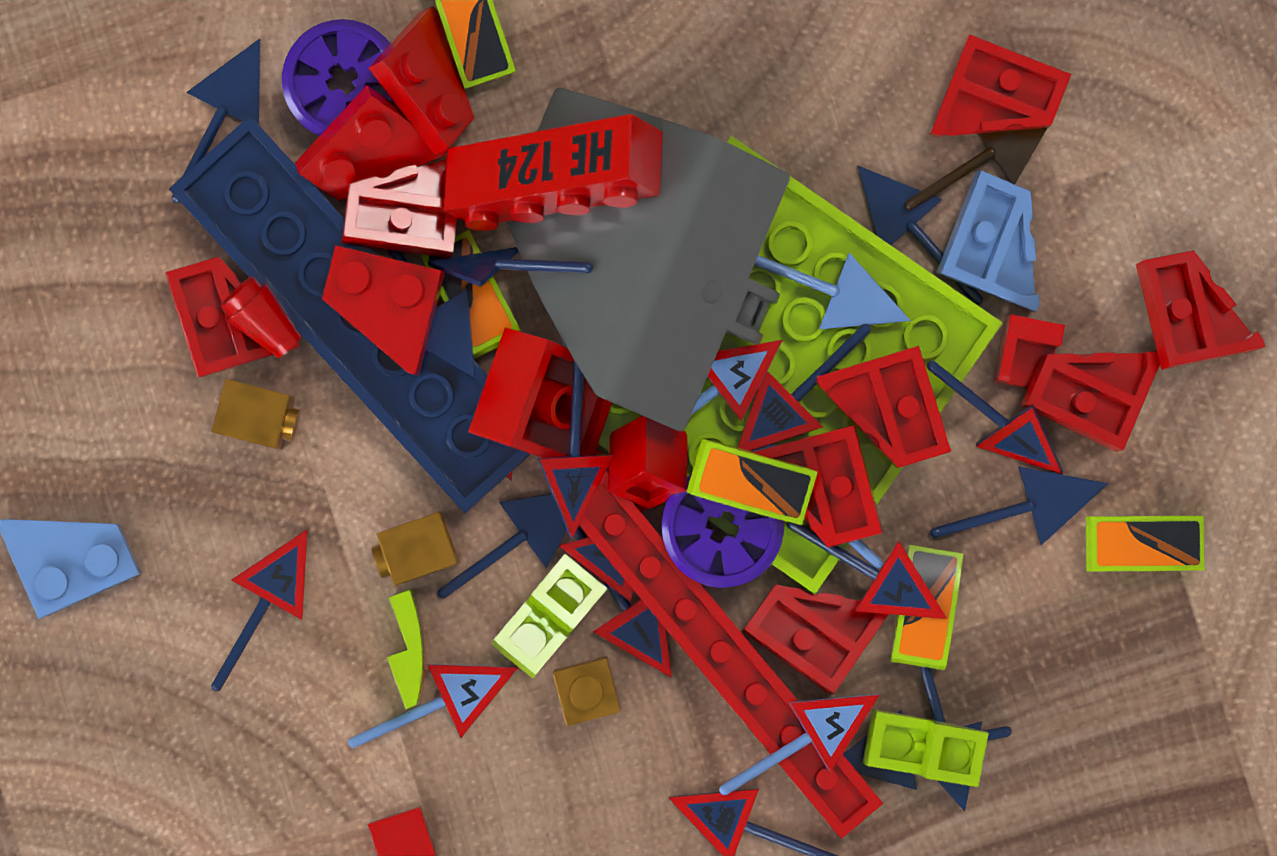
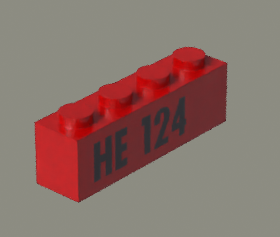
(553, 172)

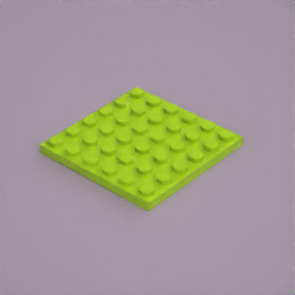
(816, 241)

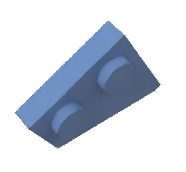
(994, 243)
(67, 560)

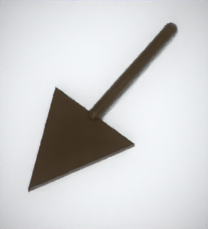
(1008, 149)

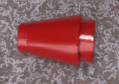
(260, 316)

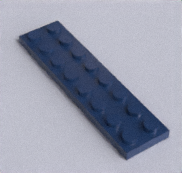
(286, 236)

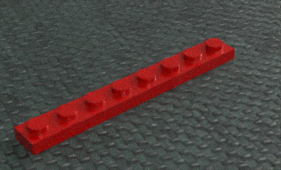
(723, 656)

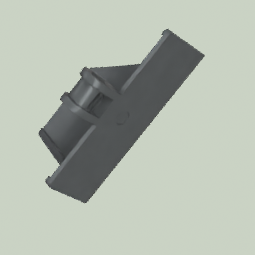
(663, 271)

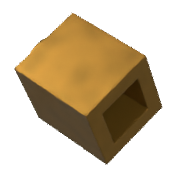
(255, 415)
(415, 549)
(586, 691)

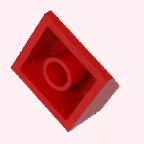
(531, 399)

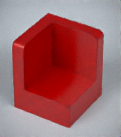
(1022, 346)
(647, 462)

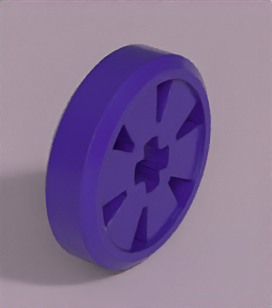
(316, 56)
(715, 561)

